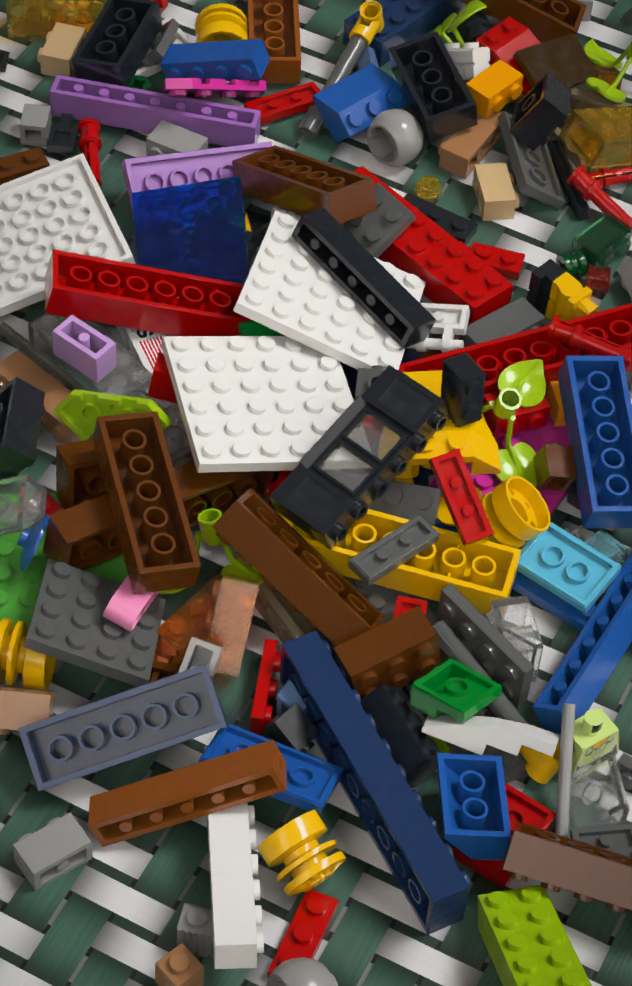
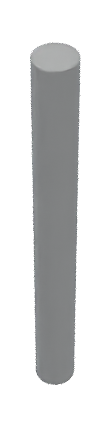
(565, 769)

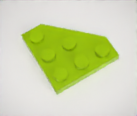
(83, 407)

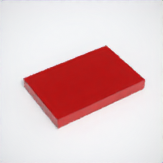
(520, 809)

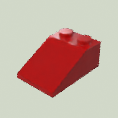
(505, 40)

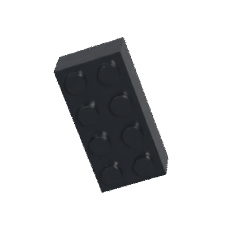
(118, 41)
(433, 86)

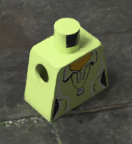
(593, 738)

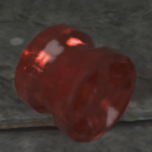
(598, 278)

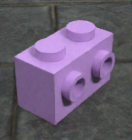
(84, 348)

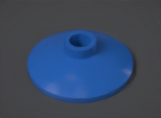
(30, 540)

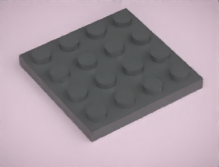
(72, 628)

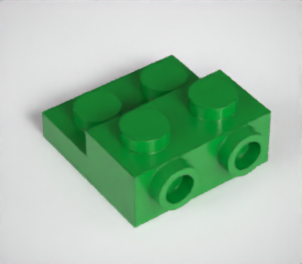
(453, 691)

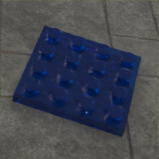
(194, 229)

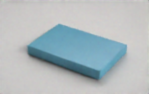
(567, 567)

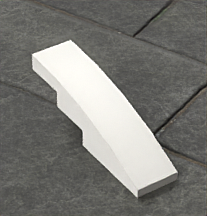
(493, 731)

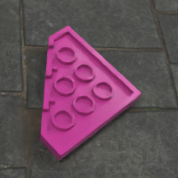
(182, 86)

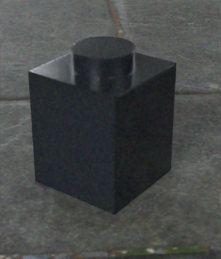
(292, 729)

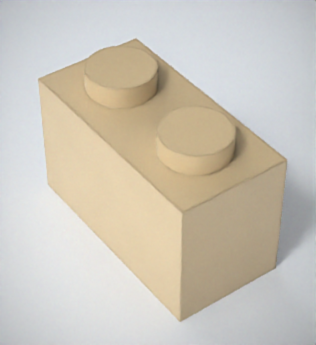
(60, 49)
(495, 191)

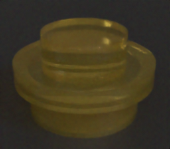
(428, 188)

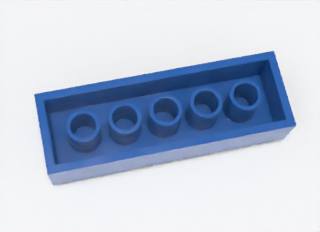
(600, 433)

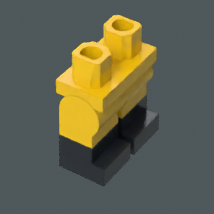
(558, 293)

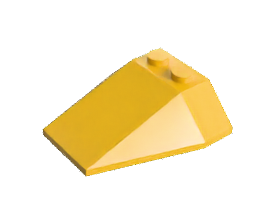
(472, 440)

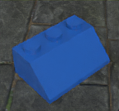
(357, 100)
(474, 804)

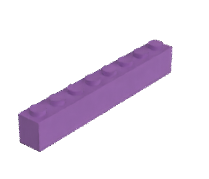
(145, 109)

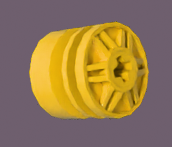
(221, 23)
(515, 512)
(15, 659)
(299, 850)

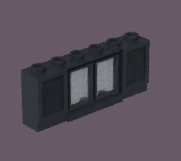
(360, 456)

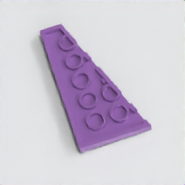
(183, 167)

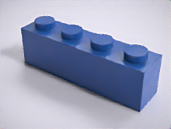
(216, 60)

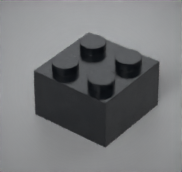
(541, 112)

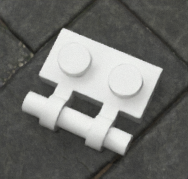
(450, 321)

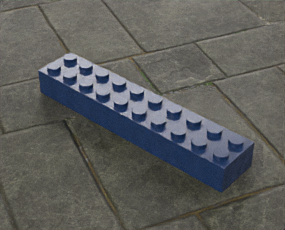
(376, 785)

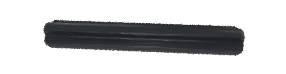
(563, 171)

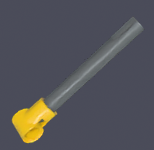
(361, 36)
(539, 765)

